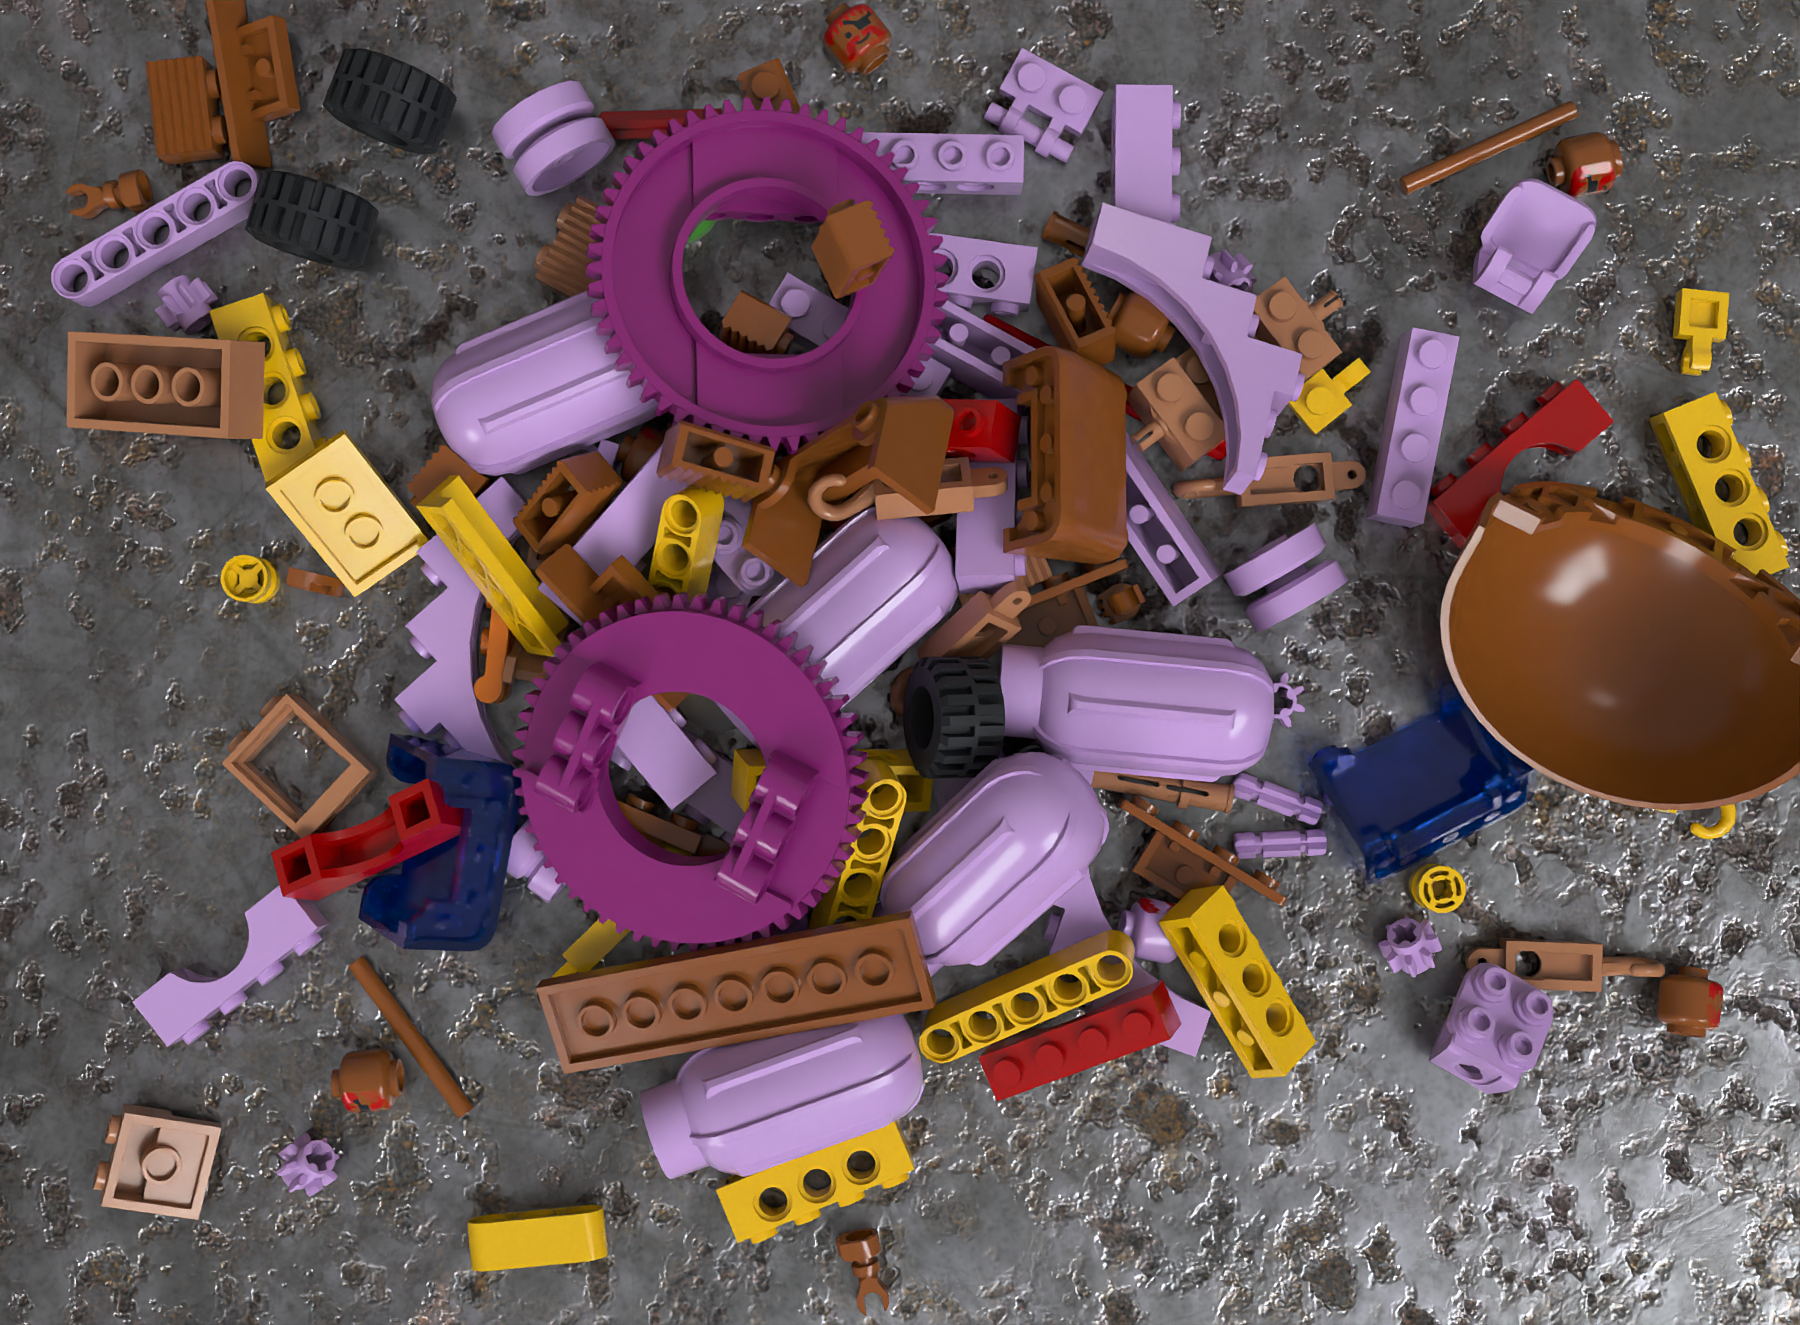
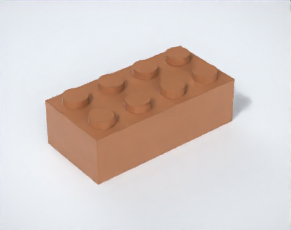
(165, 385)

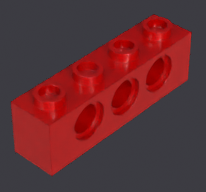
(983, 431)

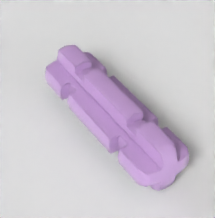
(1277, 798)
(1279, 843)

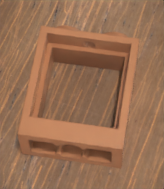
(333, 800)

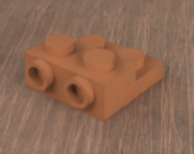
(156, 1162)

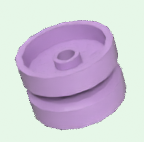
(553, 138)
(1286, 579)

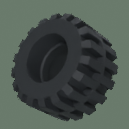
(389, 101)
(312, 219)
(953, 716)

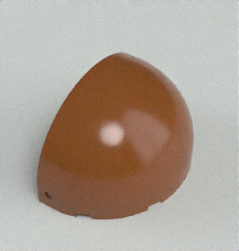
(1624, 650)

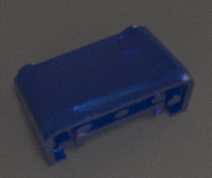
(1420, 788)
(455, 889)

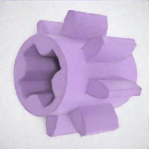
(1232, 271)
(185, 304)
(1289, 695)
(1410, 946)
(308, 1164)

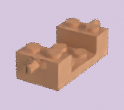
(1180, 400)

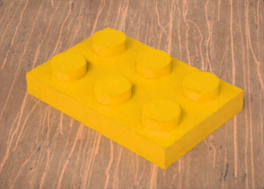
(348, 513)

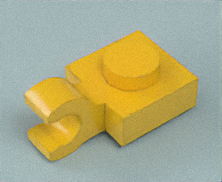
(1700, 320)
(1324, 398)

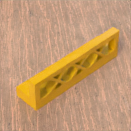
(493, 565)

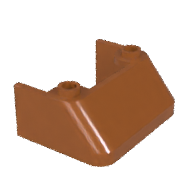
(885, 439)

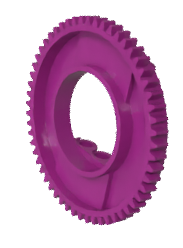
(759, 170)
(795, 815)

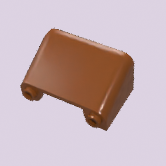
(1075, 458)

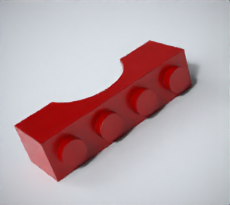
(1562, 424)
(336, 859)
(1102, 1035)

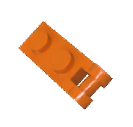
(496, 645)

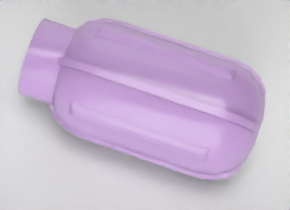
(534, 391)
(865, 599)
(1140, 702)
(995, 857)
(782, 1096)

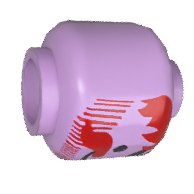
(1145, 932)

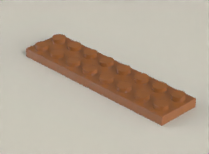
(738, 992)

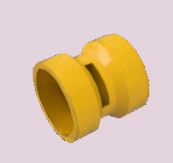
(242, 574)
(1428, 883)

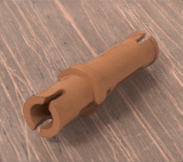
(1217, 795)

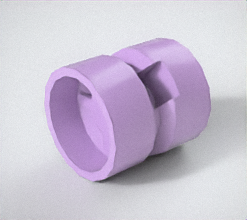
(529, 863)

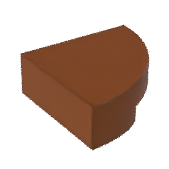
(315, 582)

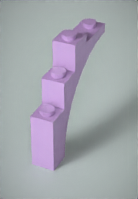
(1218, 321)
(451, 634)
(1082, 919)

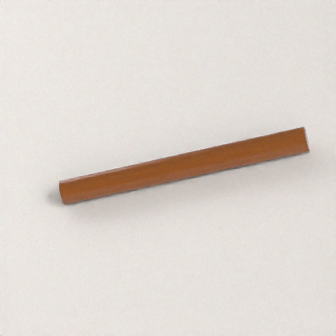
(1488, 147)
(410, 1036)

